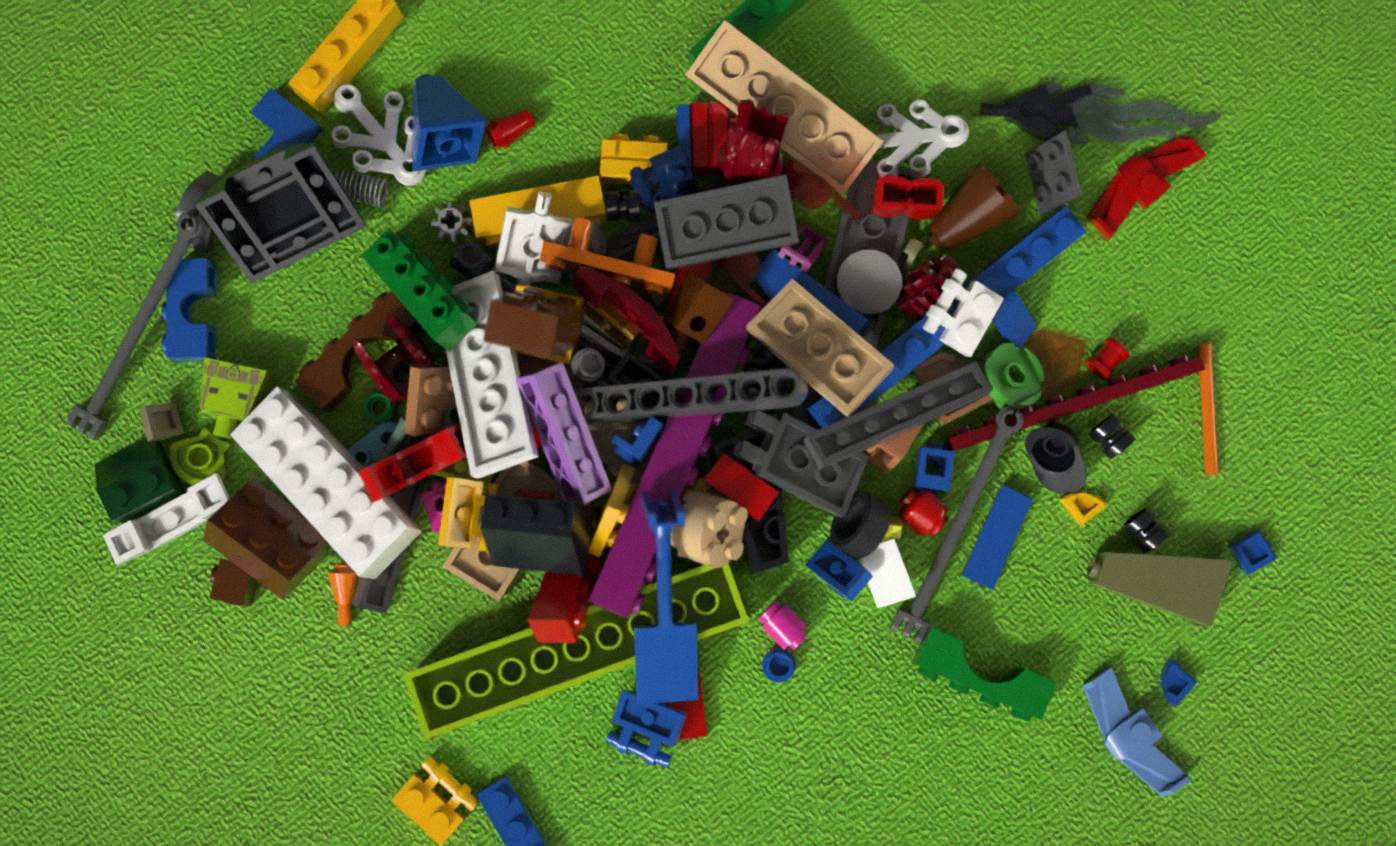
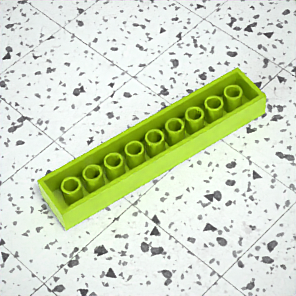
(524, 670)

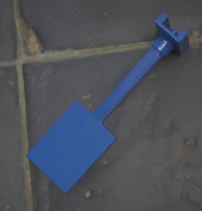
(667, 650)

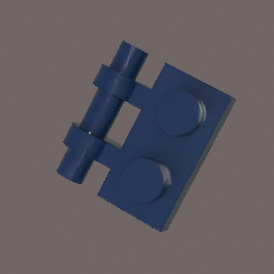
(672, 174)

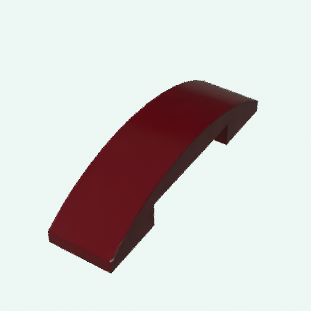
(599, 288)

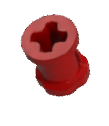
(1107, 358)

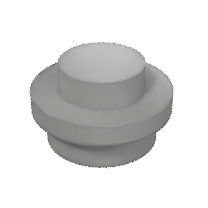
(588, 365)

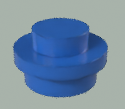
(778, 665)

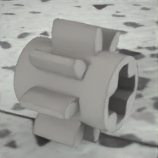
(444, 219)

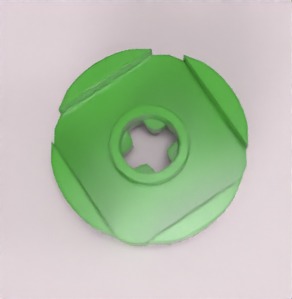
(1029, 374)

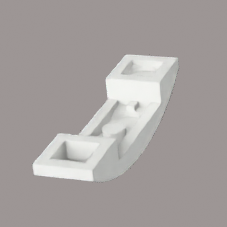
(167, 521)

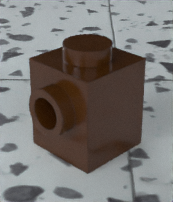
(232, 584)

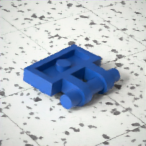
(652, 720)

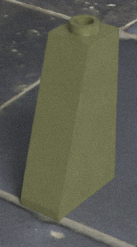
(1168, 583)

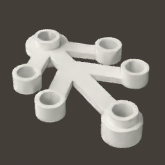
(912, 137)
(380, 138)

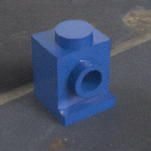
(943, 458)

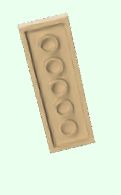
(817, 128)

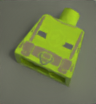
(232, 393)

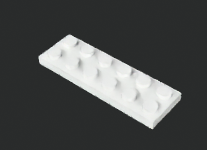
(486, 390)

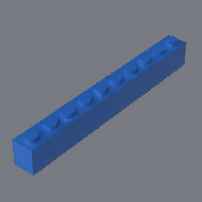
(1000, 275)

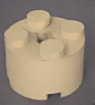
(711, 530)

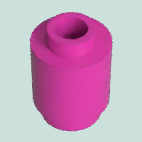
(783, 625)

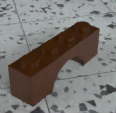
(328, 377)

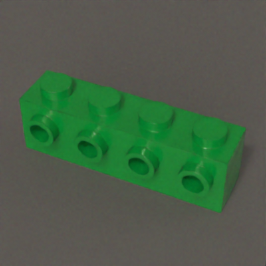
(420, 289)

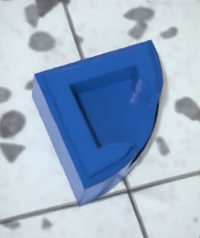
(1175, 682)

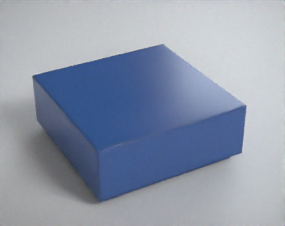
(1252, 552)

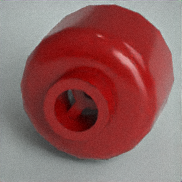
(923, 511)

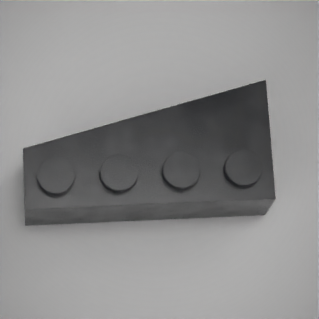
(763, 539)

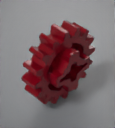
(924, 285)

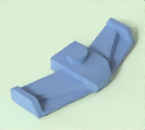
(1131, 735)

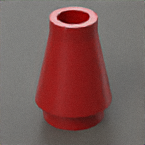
(509, 128)

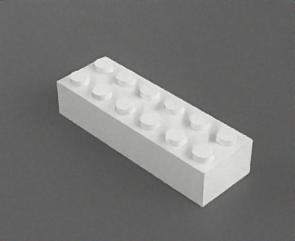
(324, 483)

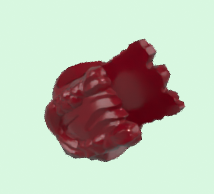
(753, 145)
(384, 369)

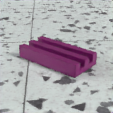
(798, 255)

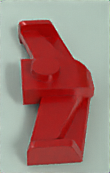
(1142, 181)

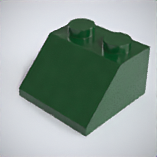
(136, 481)

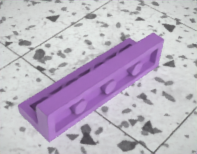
(564, 434)

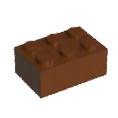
(534, 323)
(266, 538)

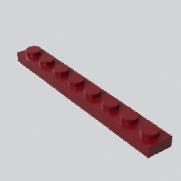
(1087, 398)

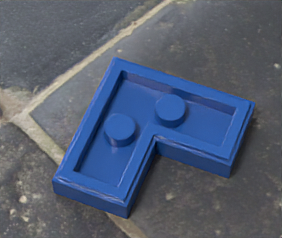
(286, 122)

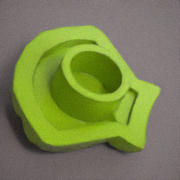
(199, 457)

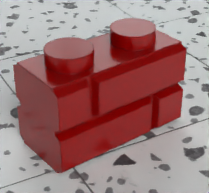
(707, 134)

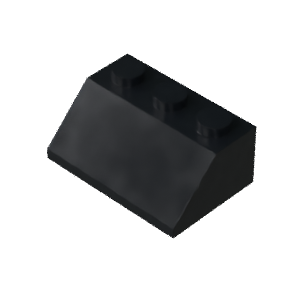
(537, 534)

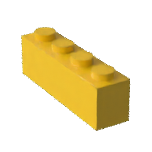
(345, 51)
(569, 199)

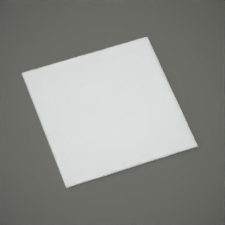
(890, 578)

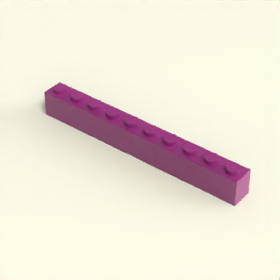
(672, 466)

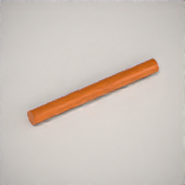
(1208, 411)

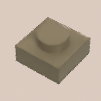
(161, 422)

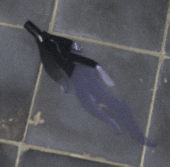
(1081, 109)

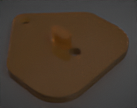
(1060, 359)

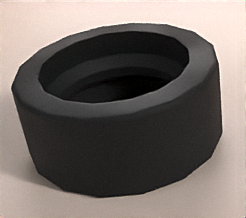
(862, 527)

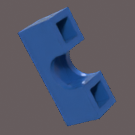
(183, 338)

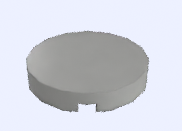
(869, 282)

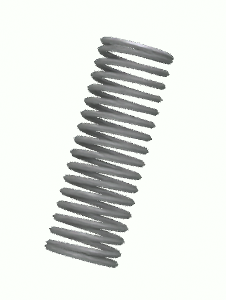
(365, 197)

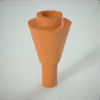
(343, 584)

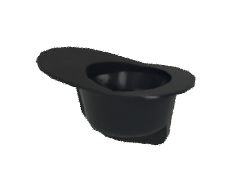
(1056, 457)

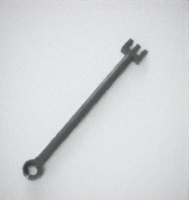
(90, 414)
(913, 617)

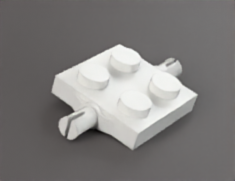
(523, 241)

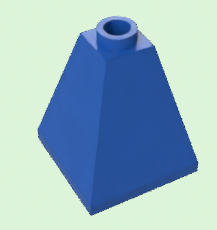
(444, 125)

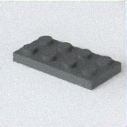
(726, 222)

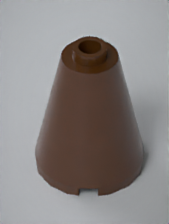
(972, 210)

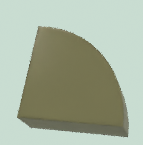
(908, 256)

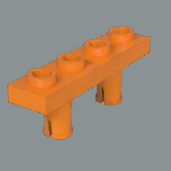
(628, 273)

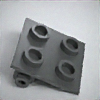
(1053, 174)

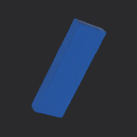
(996, 537)

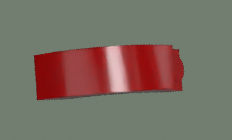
(414, 463)

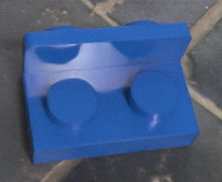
(644, 440)

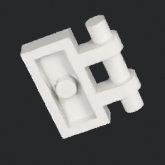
(971, 316)

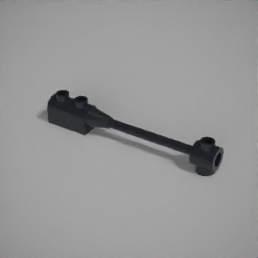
(474, 261)

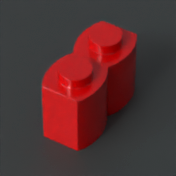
(916, 199)

